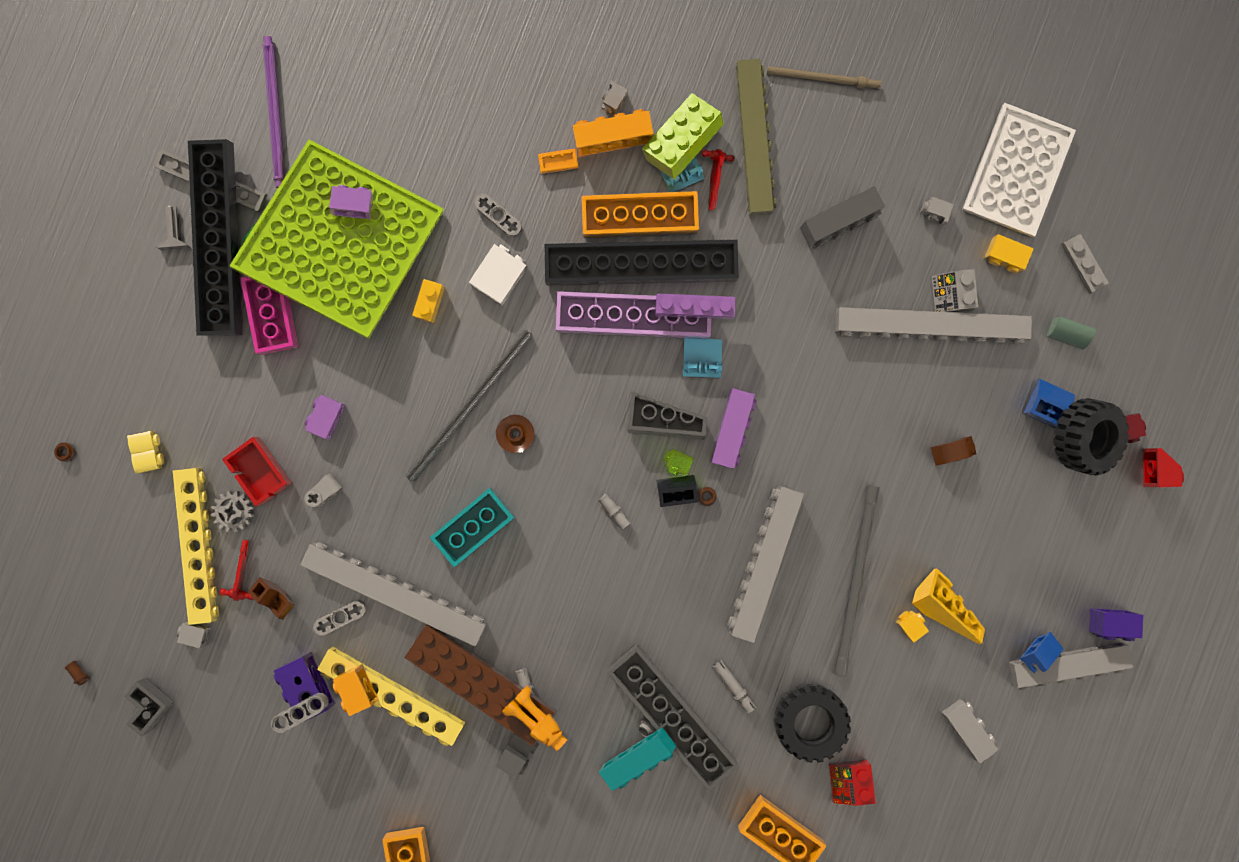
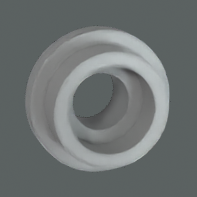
(646, 728)

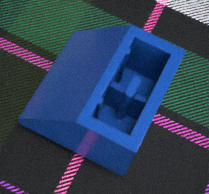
(1048, 403)

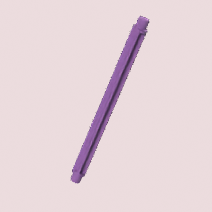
(273, 110)

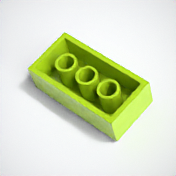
(683, 136)

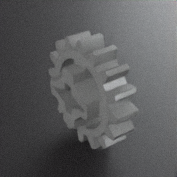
(231, 518)

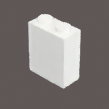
(498, 274)

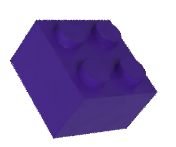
(1116, 624)

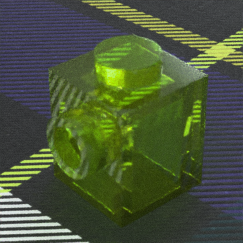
(677, 462)

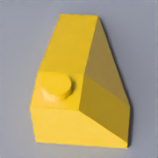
(941, 604)

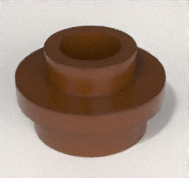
(58, 451)
(713, 496)

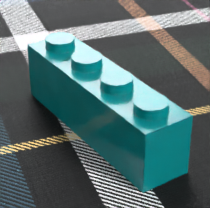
(637, 759)

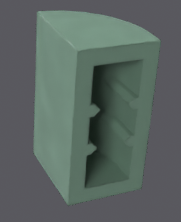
(1071, 332)

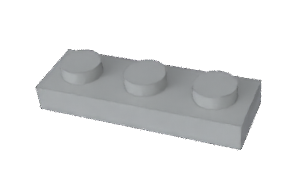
(1085, 263)

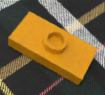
(558, 161)

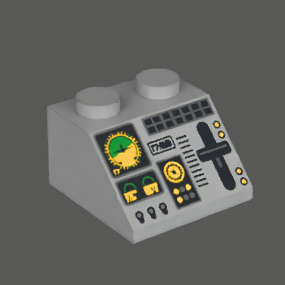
(954, 291)

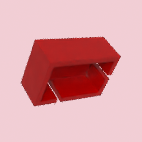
(260, 471)

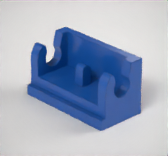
(1042, 652)

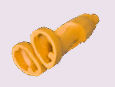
(546, 728)

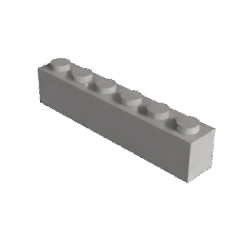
(1074, 664)

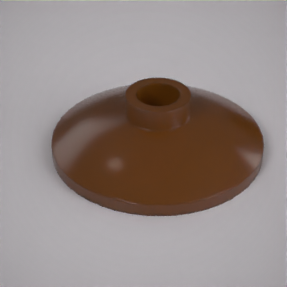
(506, 428)

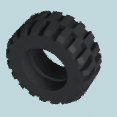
(1074, 433)
(825, 745)

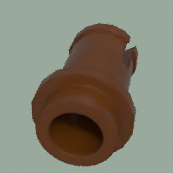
(76, 673)

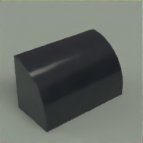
(677, 491)

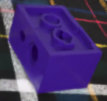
(301, 678)

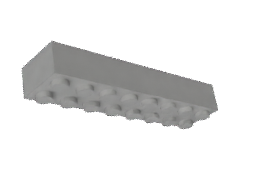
(765, 563)

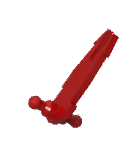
(718, 158)
(237, 592)

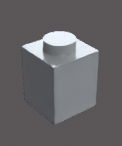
(193, 635)

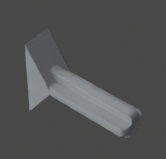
(172, 230)

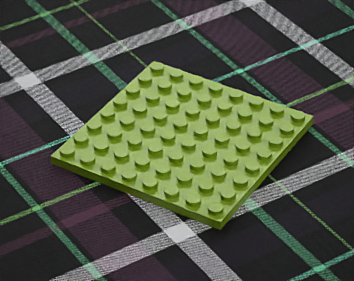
(333, 262)

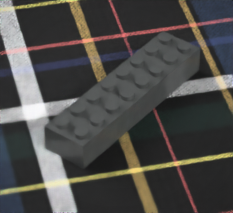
(669, 710)

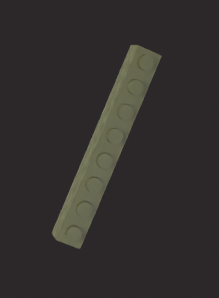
(754, 137)

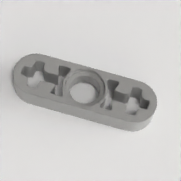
(491, 202)
(325, 619)

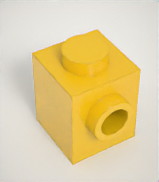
(912, 625)

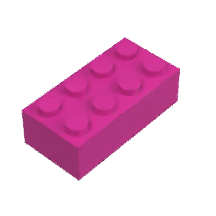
(269, 318)

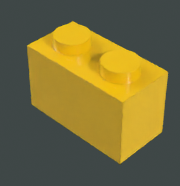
(1008, 254)
(428, 301)

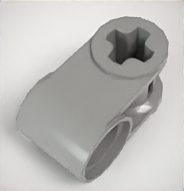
(324, 489)

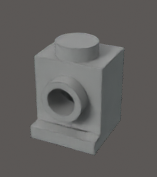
(614, 98)
(937, 210)

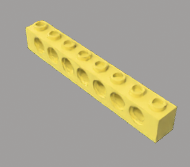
(191, 574)
(402, 695)

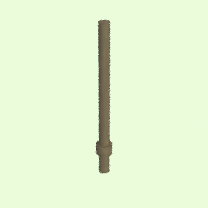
(860, 82)

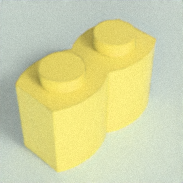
(145, 451)

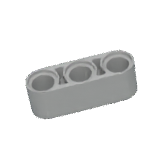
(293, 719)

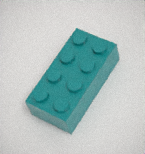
(472, 527)

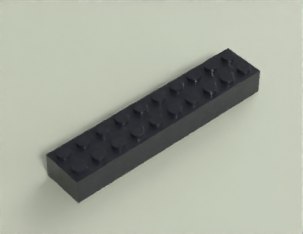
(214, 237)
(641, 262)

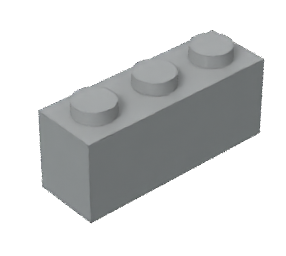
(970, 730)

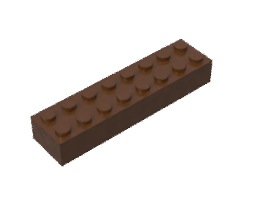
(472, 679)

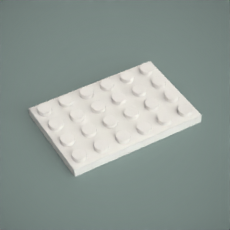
(1018, 170)

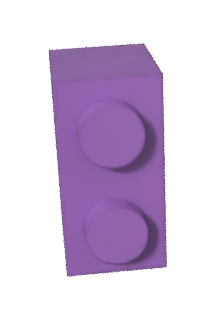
(351, 202)
(324, 417)

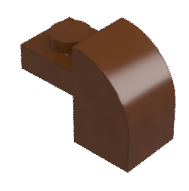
(953, 451)
(271, 596)

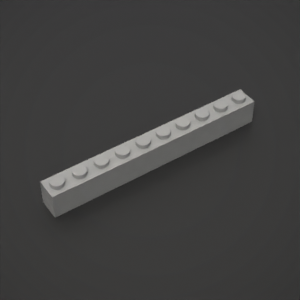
(933, 324)
(394, 594)

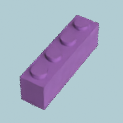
(695, 306)
(732, 428)

